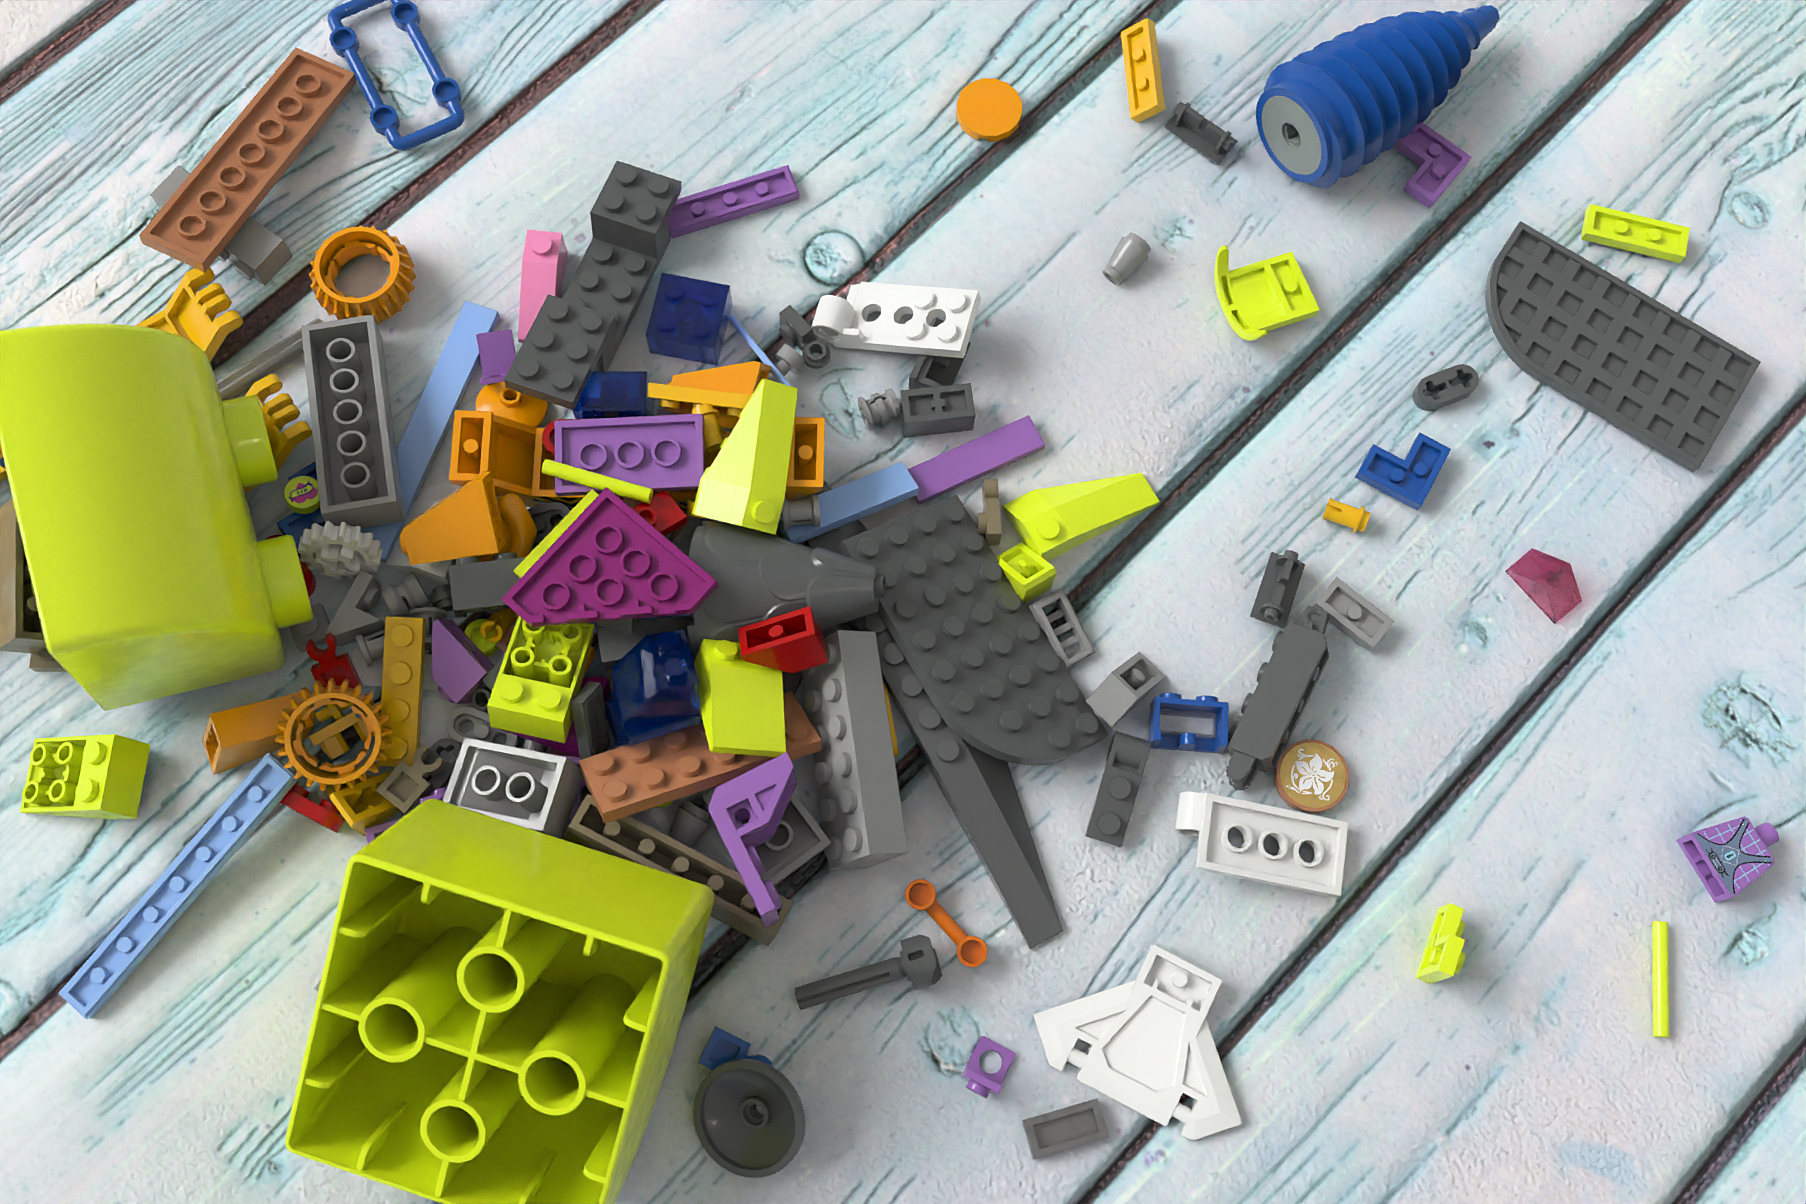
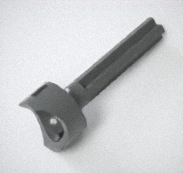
(917, 963)

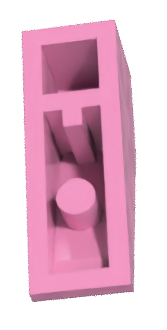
(541, 275)

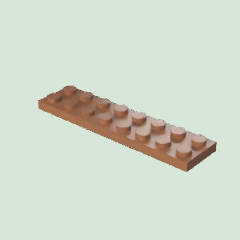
(248, 160)

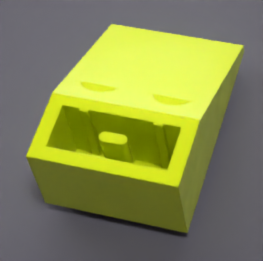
(540, 679)
(85, 777)

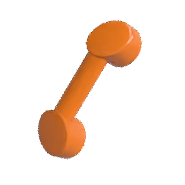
(922, 896)

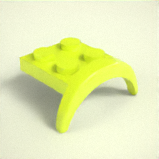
(1263, 294)

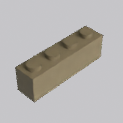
(19, 613)

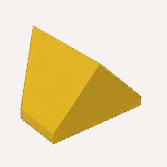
(362, 804)

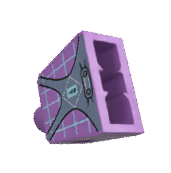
(1730, 855)

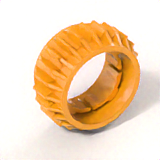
(353, 243)
(327, 773)

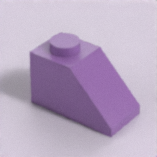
(456, 662)

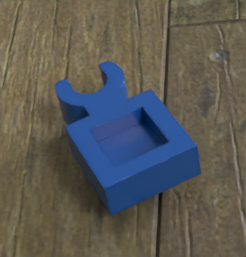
(726, 1047)

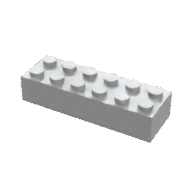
(352, 423)
(857, 757)

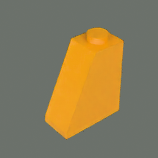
(735, 378)
(457, 526)
(248, 732)

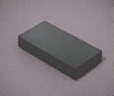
(590, 721)

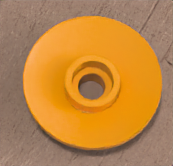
(522, 409)

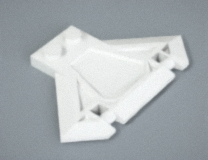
(1148, 1045)

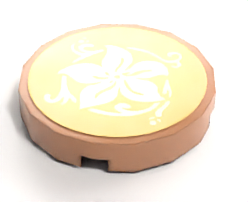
(1311, 776)

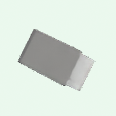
(353, 615)

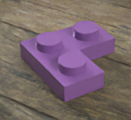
(1438, 161)

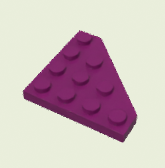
(609, 570)

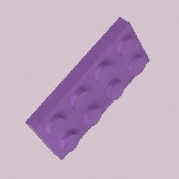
(642, 450)

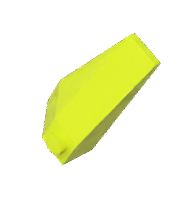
(751, 469)
(1072, 514)

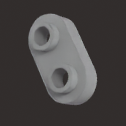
(481, 727)

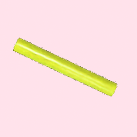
(597, 481)
(1660, 970)

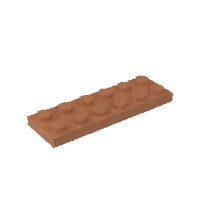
(680, 765)

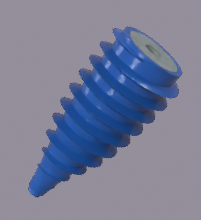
(1364, 90)

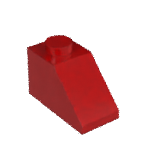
(784, 642)

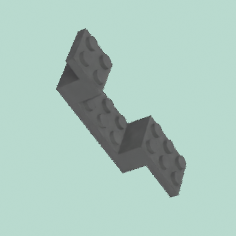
(591, 319)

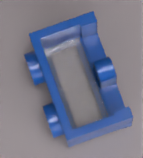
(1188, 723)

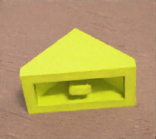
(1026, 571)

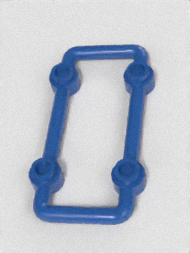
(384, 117)

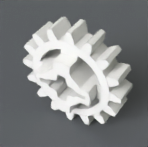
(339, 550)

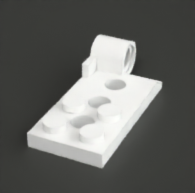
(846, 326)
(1213, 815)

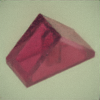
(1547, 583)

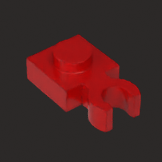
(331, 665)

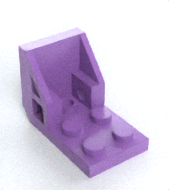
(762, 799)

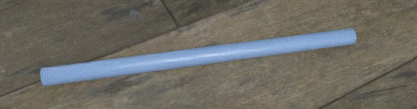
(758, 350)

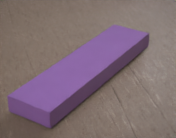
(732, 201)
(976, 459)

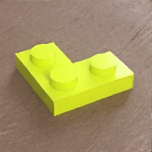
(1444, 946)

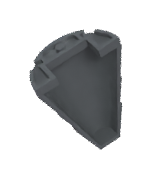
(774, 576)

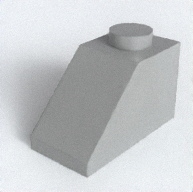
(1124, 689)

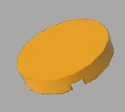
(989, 109)

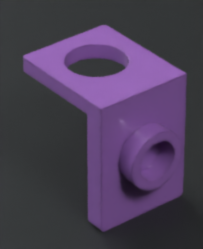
(496, 354)
(980, 1081)

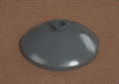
(736, 1131)

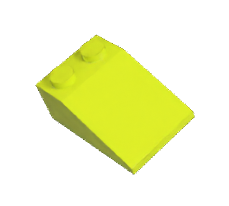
(739, 701)

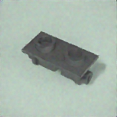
(1200, 133)
(1278, 588)

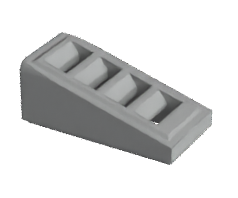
(1072, 622)

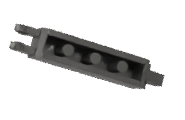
(1279, 698)

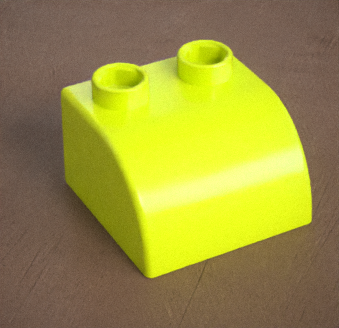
(141, 512)
(494, 1012)

